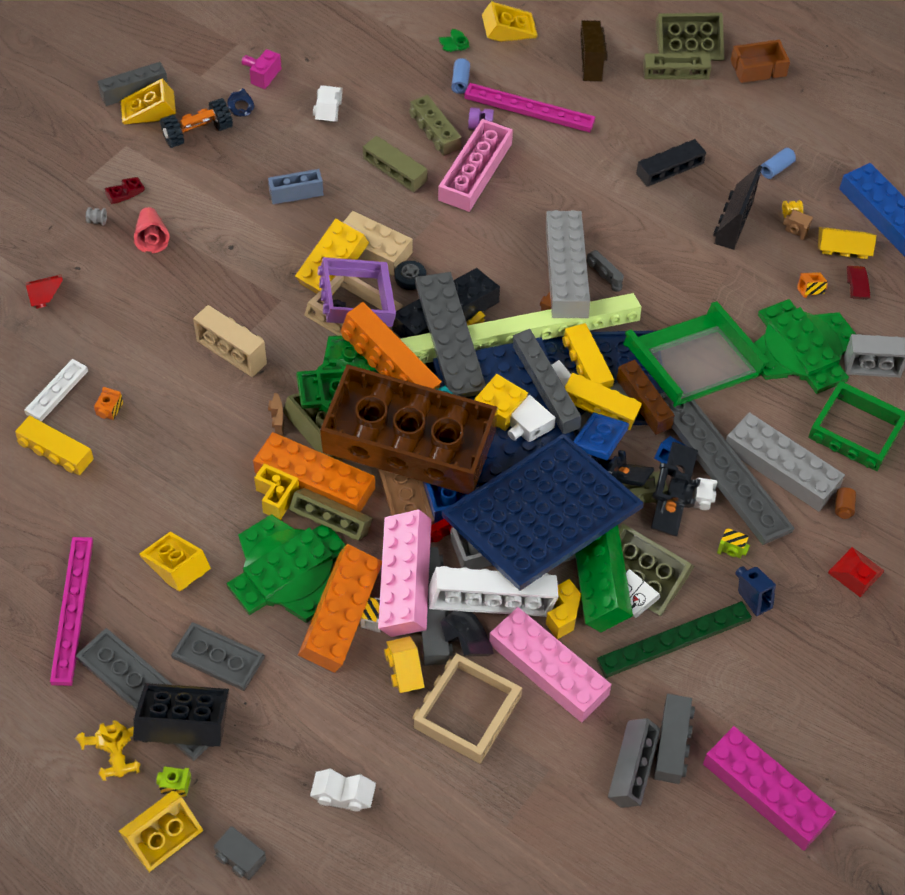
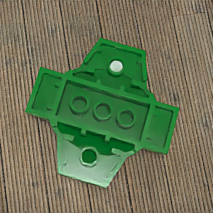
(804, 345)
(320, 385)
(285, 567)

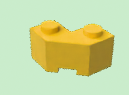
(563, 617)

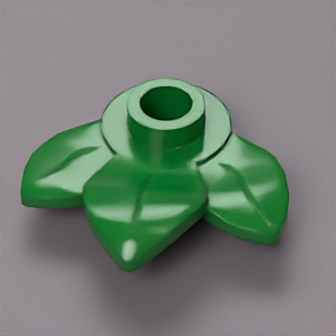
(455, 42)

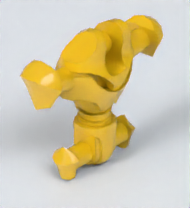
(111, 740)

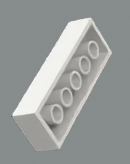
(489, 592)

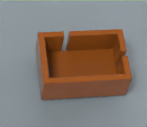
(760, 61)

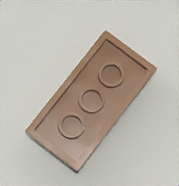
(404, 494)

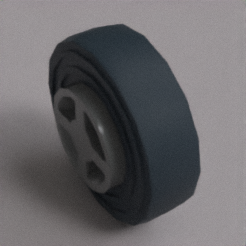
(406, 273)

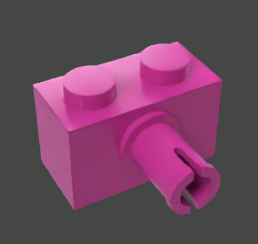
(264, 68)

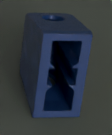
(756, 589)

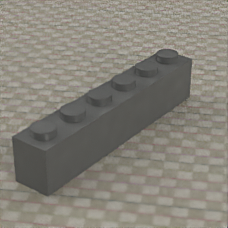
(546, 381)
(435, 648)

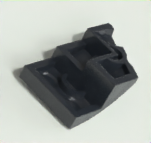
(468, 630)

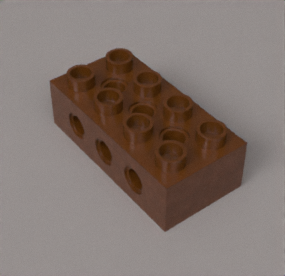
(409, 429)

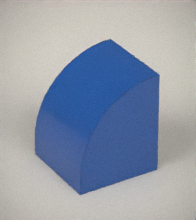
(664, 449)

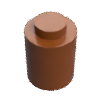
(845, 503)

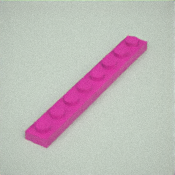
(529, 107)
(71, 612)

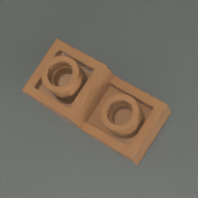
(276, 410)

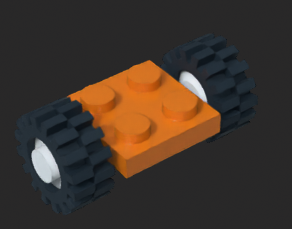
(217, 112)

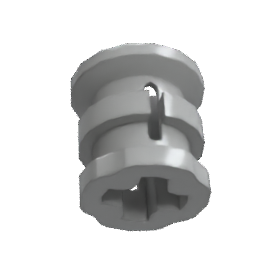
(96, 215)

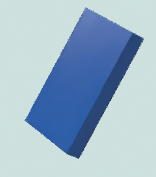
(601, 435)

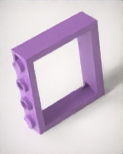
(356, 268)

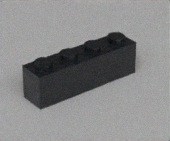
(671, 162)

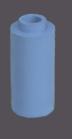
(460, 76)
(778, 163)

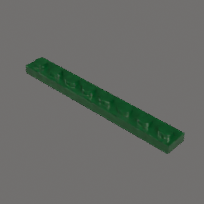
(673, 639)

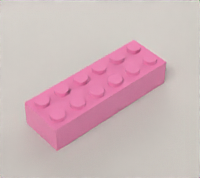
(475, 165)
(405, 573)
(550, 664)

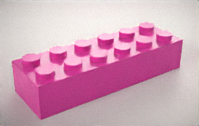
(769, 788)

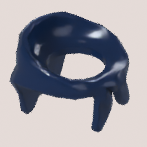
(240, 95)

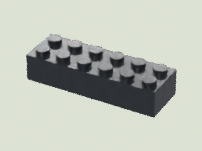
(475, 294)

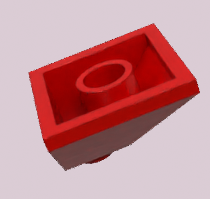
(43, 290)
(856, 571)

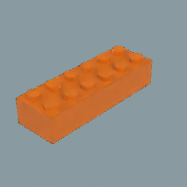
(384, 348)
(317, 471)
(340, 608)

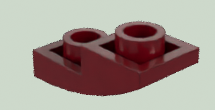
(128, 189)
(859, 282)

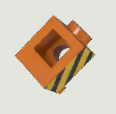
(812, 284)
(108, 403)

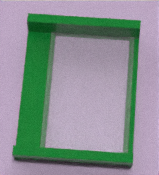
(698, 355)

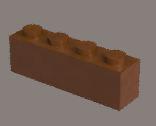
(638, 386)

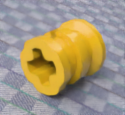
(787, 208)

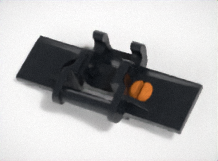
(623, 472)
(680, 490)

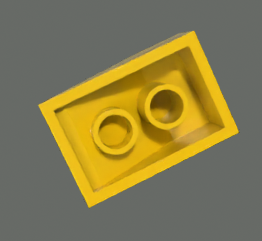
(508, 23)
(148, 104)
(176, 560)

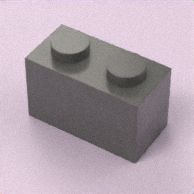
(239, 853)

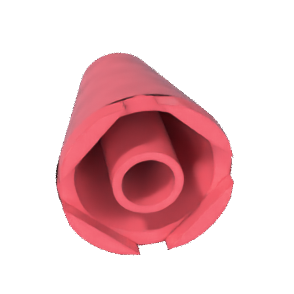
(150, 232)

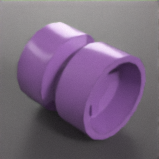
(476, 114)

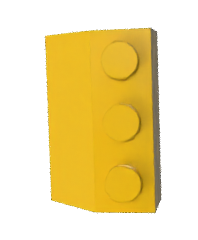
(846, 242)
(161, 830)

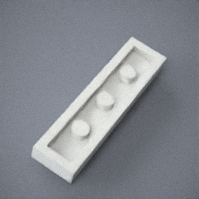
(56, 390)

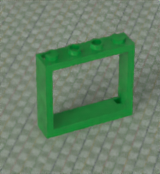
(867, 404)

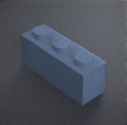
(295, 186)

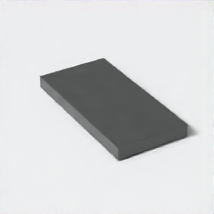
(218, 656)

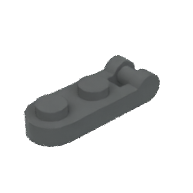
(605, 270)

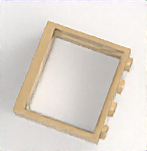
(353, 285)
(451, 740)

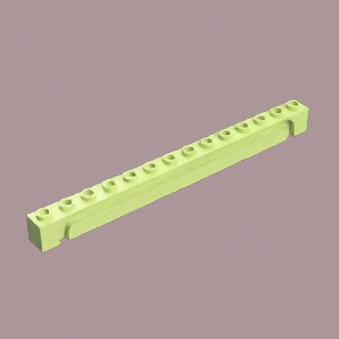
(499, 332)

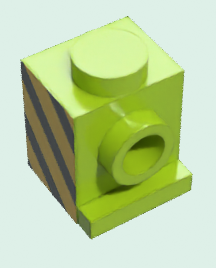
(734, 543)
(180, 783)

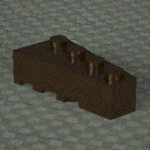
(593, 50)

